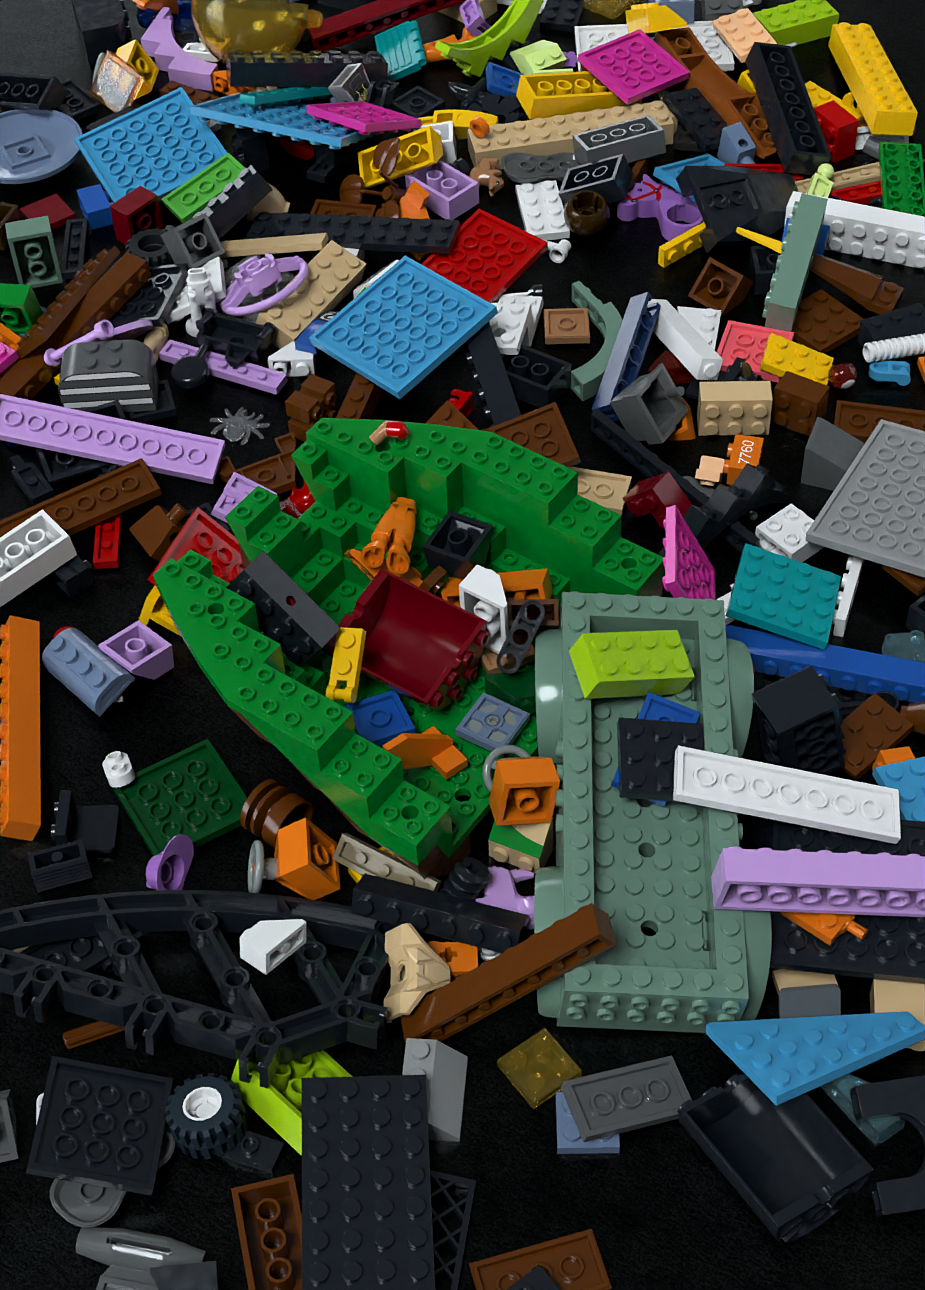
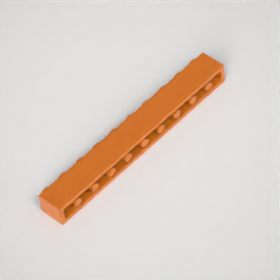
(20, 729)

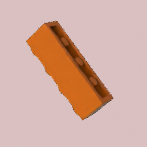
(516, 586)

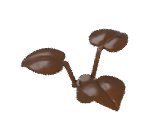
(385, 159)

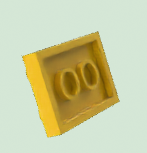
(785, 355)

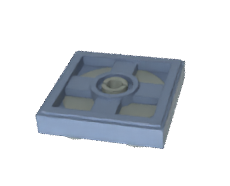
(492, 723)

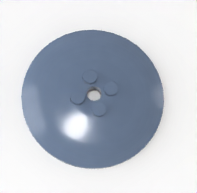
(36, 144)

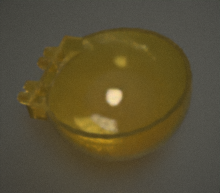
(251, 25)

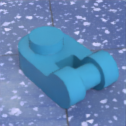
(890, 371)

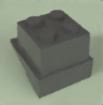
(651, 406)

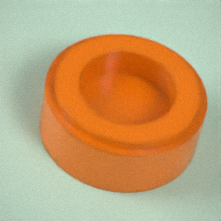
(479, 127)

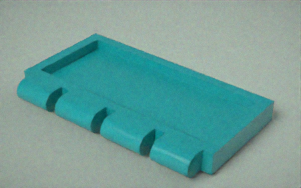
(401, 49)

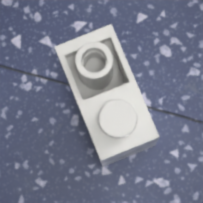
(293, 361)

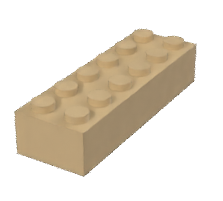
(328, 282)

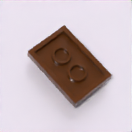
(871, 729)

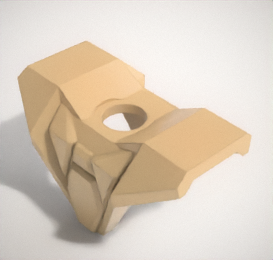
(413, 970)

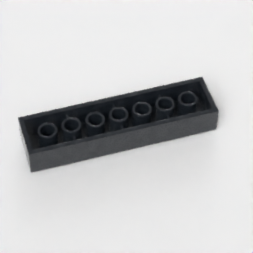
(298, 68)
(787, 108)

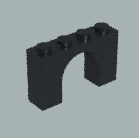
(904, 1100)

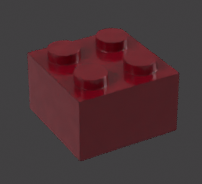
(136, 213)

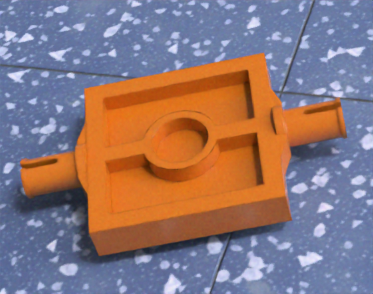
(826, 925)

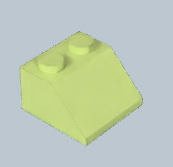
(539, 56)

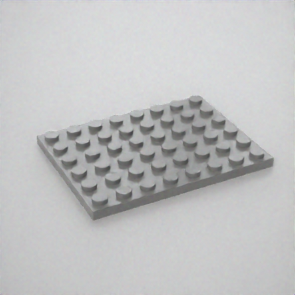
(880, 502)

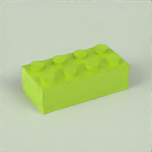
(798, 21)
(631, 663)

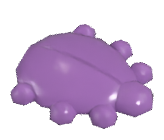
(571, 59)

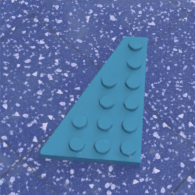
(806, 1052)

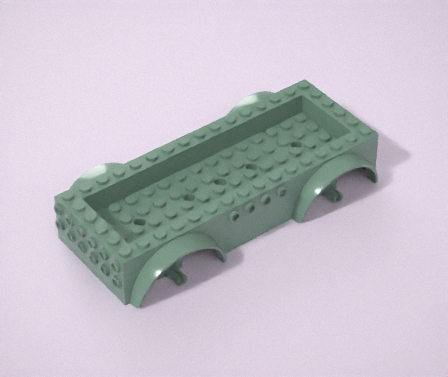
(638, 857)

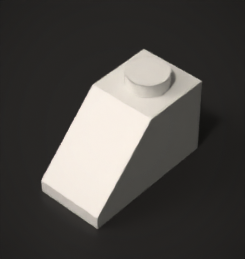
(272, 942)

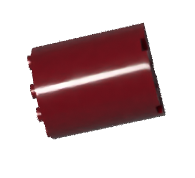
(416, 641)

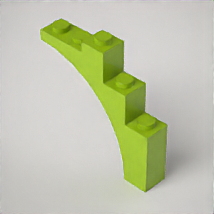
(494, 42)

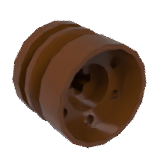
(272, 808)

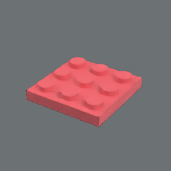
(748, 343)

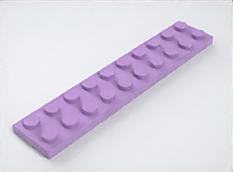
(109, 439)

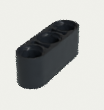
(525, 624)

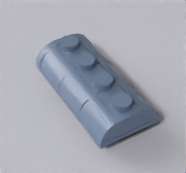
(85, 669)

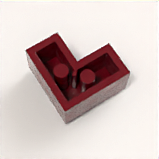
(654, 496)

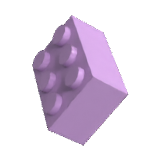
(449, 189)

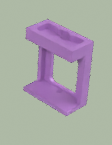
(473, 17)

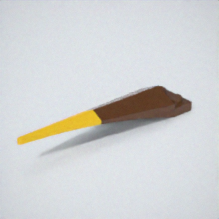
(861, 285)

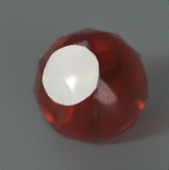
(842, 375)

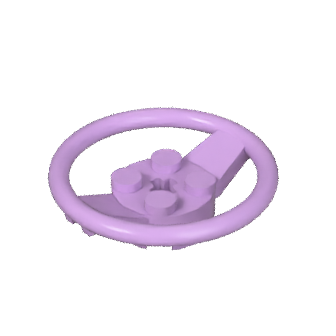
(258, 274)

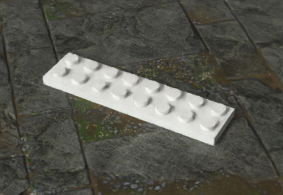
(786, 794)

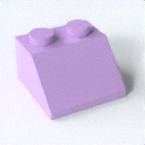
(140, 651)

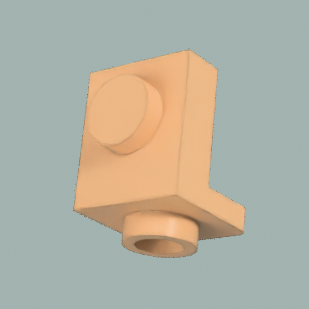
(710, 470)

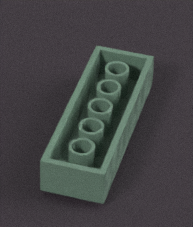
(794, 262)

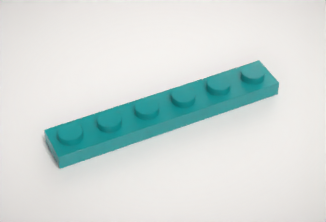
(281, 96)

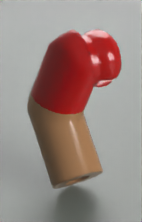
(389, 429)

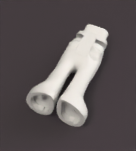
(199, 293)

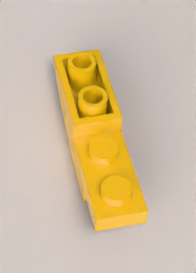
(460, 118)

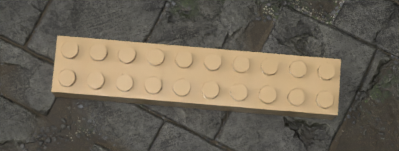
(555, 133)

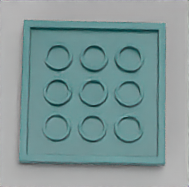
(784, 596)

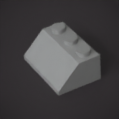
(445, 1084)

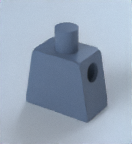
(736, 145)

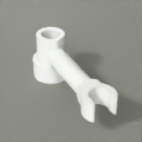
(559, 251)

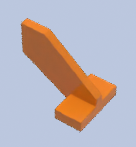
(413, 207)
(427, 750)

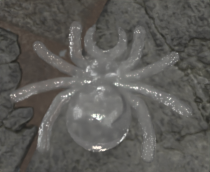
(237, 426)

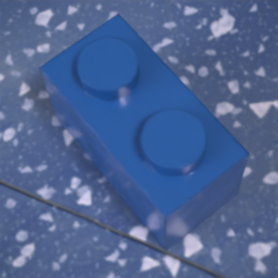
(95, 206)

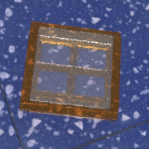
(116, 83)

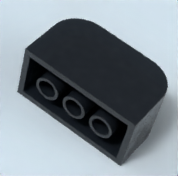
(101, 26)

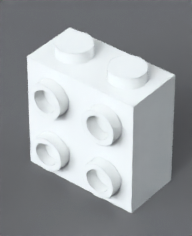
(786, 534)

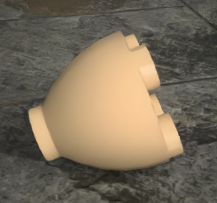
(272, 203)

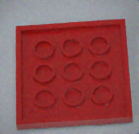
(209, 540)

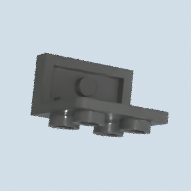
(810, 1001)

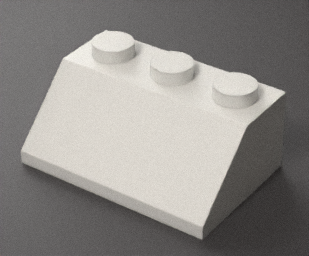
(484, 597)

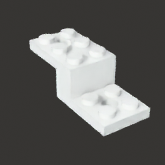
(515, 322)

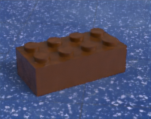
(270, 1233)

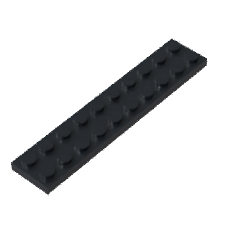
(363, 232)

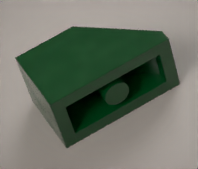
(513, 688)

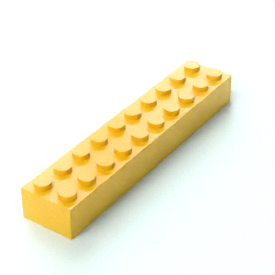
(872, 80)

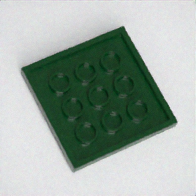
(185, 796)

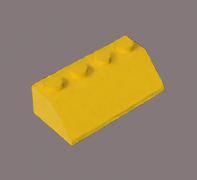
(652, 18)
(416, 152)

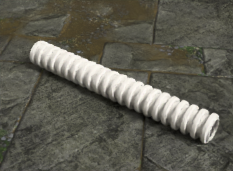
(894, 348)

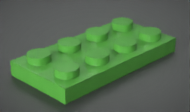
(201, 188)

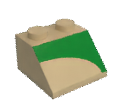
(522, 844)

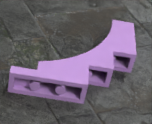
(169, 56)

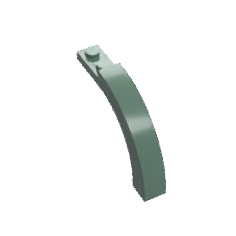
(587, 378)

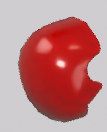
(302, 498)

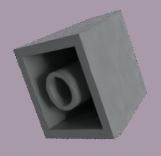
(828, 455)

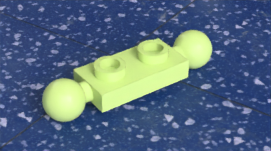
(820, 183)

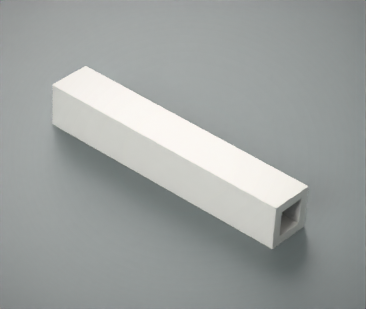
(686, 343)

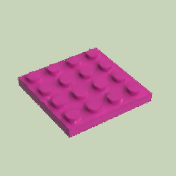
(633, 66)
(363, 117)
(685, 563)

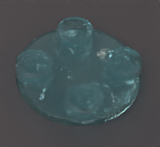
(905, 646)

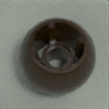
(586, 213)

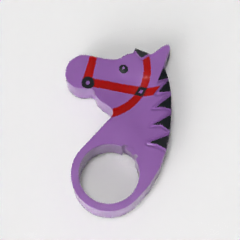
(662, 202)

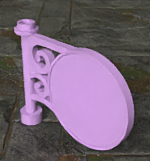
(102, 332)

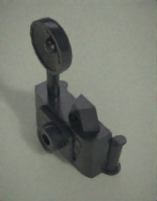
(226, 336)

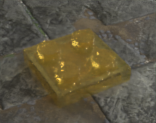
(538, 1068)

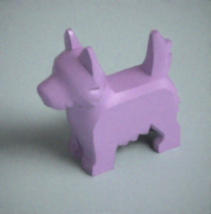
(502, 893)

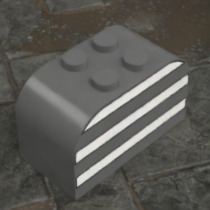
(109, 372)

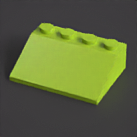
(282, 1101)

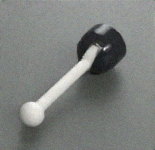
(535, 290)

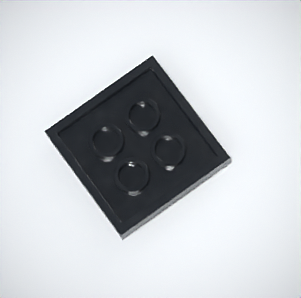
(648, 755)

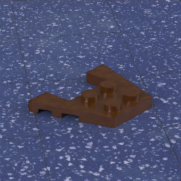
(274, 473)

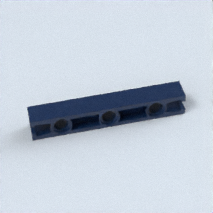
(627, 351)

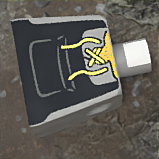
(350, 84)

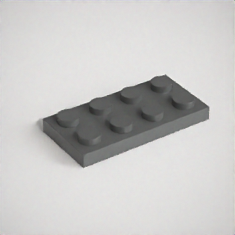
(625, 1098)

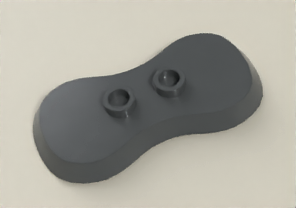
(533, 168)
(91, 1204)

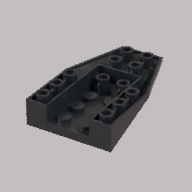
(734, 199)

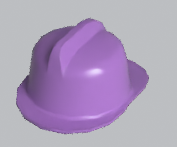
(171, 866)

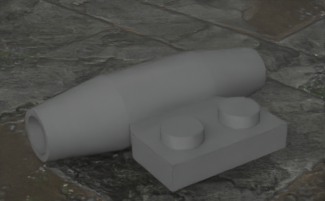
(132, 1255)

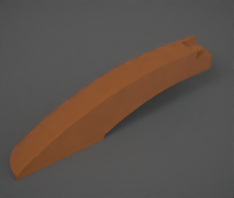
(724, 94)

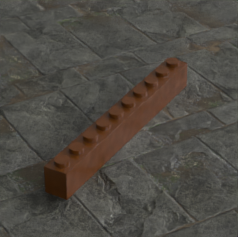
(99, 303)

